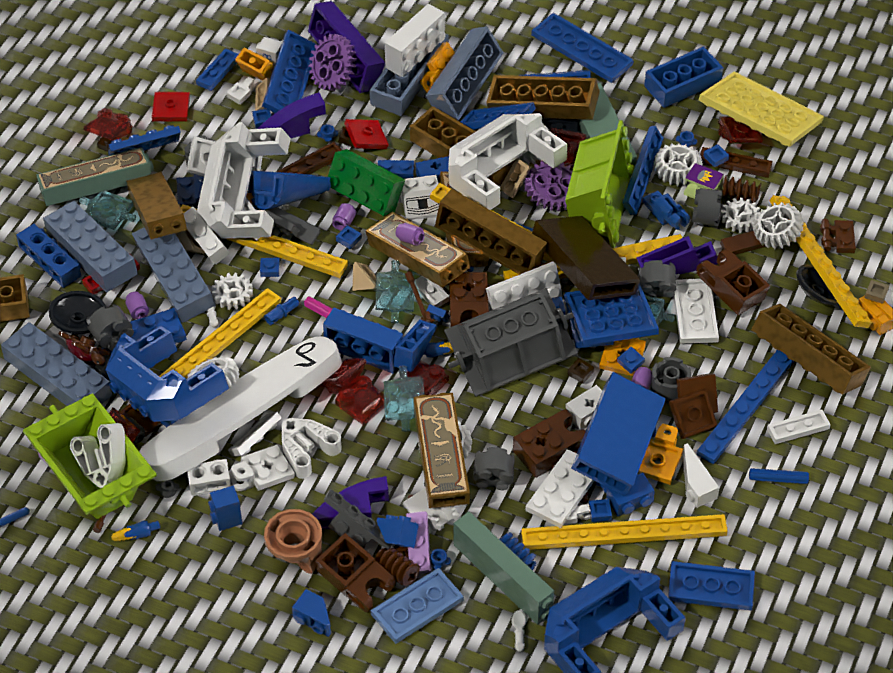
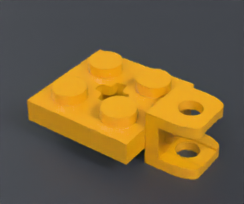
(437, 64)
(610, 354)
(664, 448)

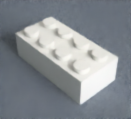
(415, 40)

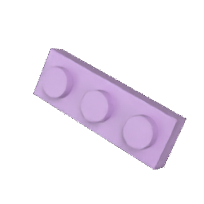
(421, 552)

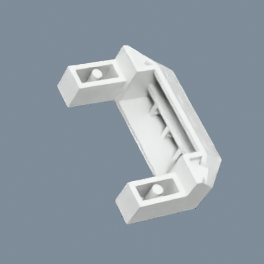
(494, 148)
(228, 181)

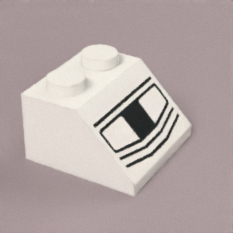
(416, 197)

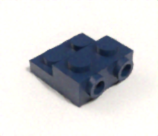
(189, 190)

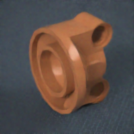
(298, 528)

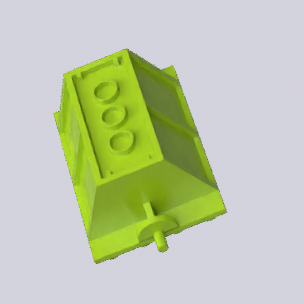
(601, 181)
(52, 441)

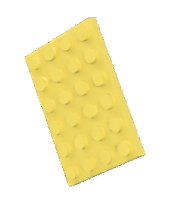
(761, 108)

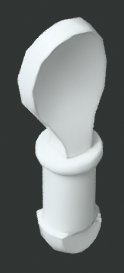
(211, 313)
(518, 622)

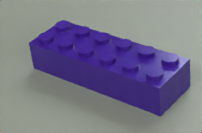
(328, 20)

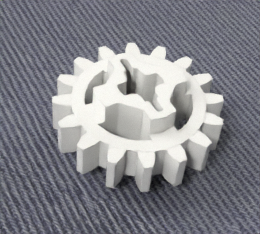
(739, 214)
(232, 291)

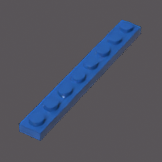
(744, 407)

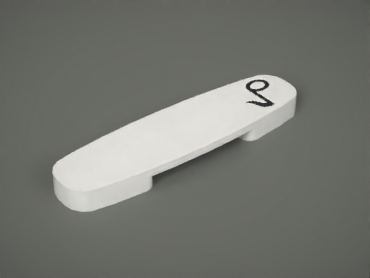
(196, 435)

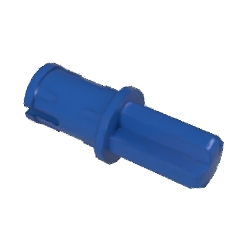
(281, 310)

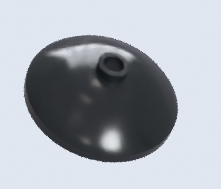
(814, 286)
(72, 311)

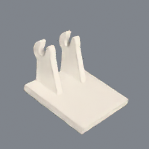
(436, 516)

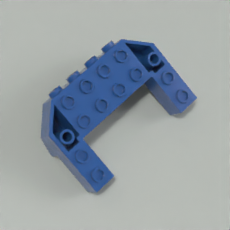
(155, 396)
(623, 593)

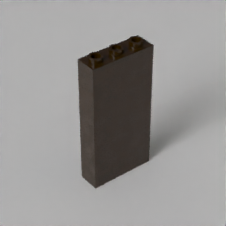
(586, 258)

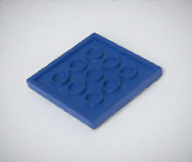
(612, 317)

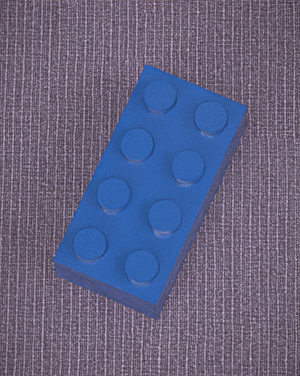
(683, 76)
(362, 339)

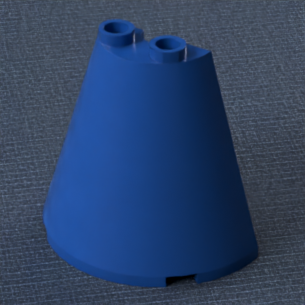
(279, 188)

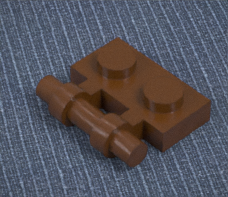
(844, 236)

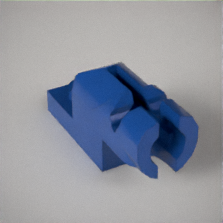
(666, 209)

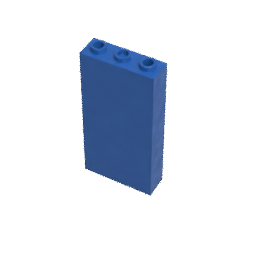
(618, 434)

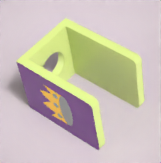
(702, 178)

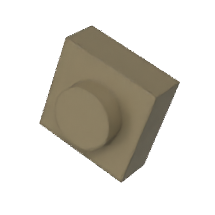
(877, 291)

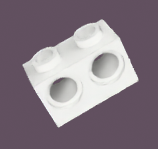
(209, 480)

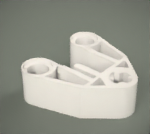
(300, 437)
(103, 463)

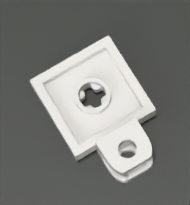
(253, 473)

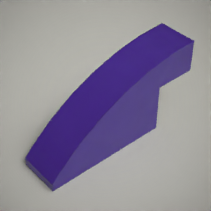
(296, 116)
(681, 255)
(359, 495)

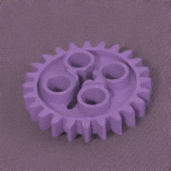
(332, 62)
(548, 185)

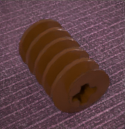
(740, 190)
(399, 566)

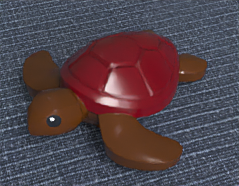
(85, 348)

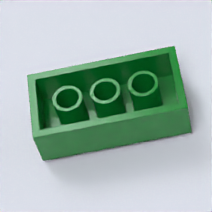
(365, 182)

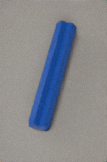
(778, 475)

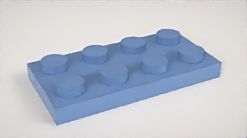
(417, 605)

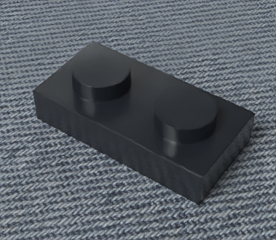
(563, 124)

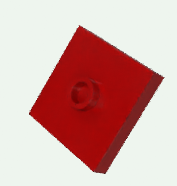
(171, 106)
(366, 134)

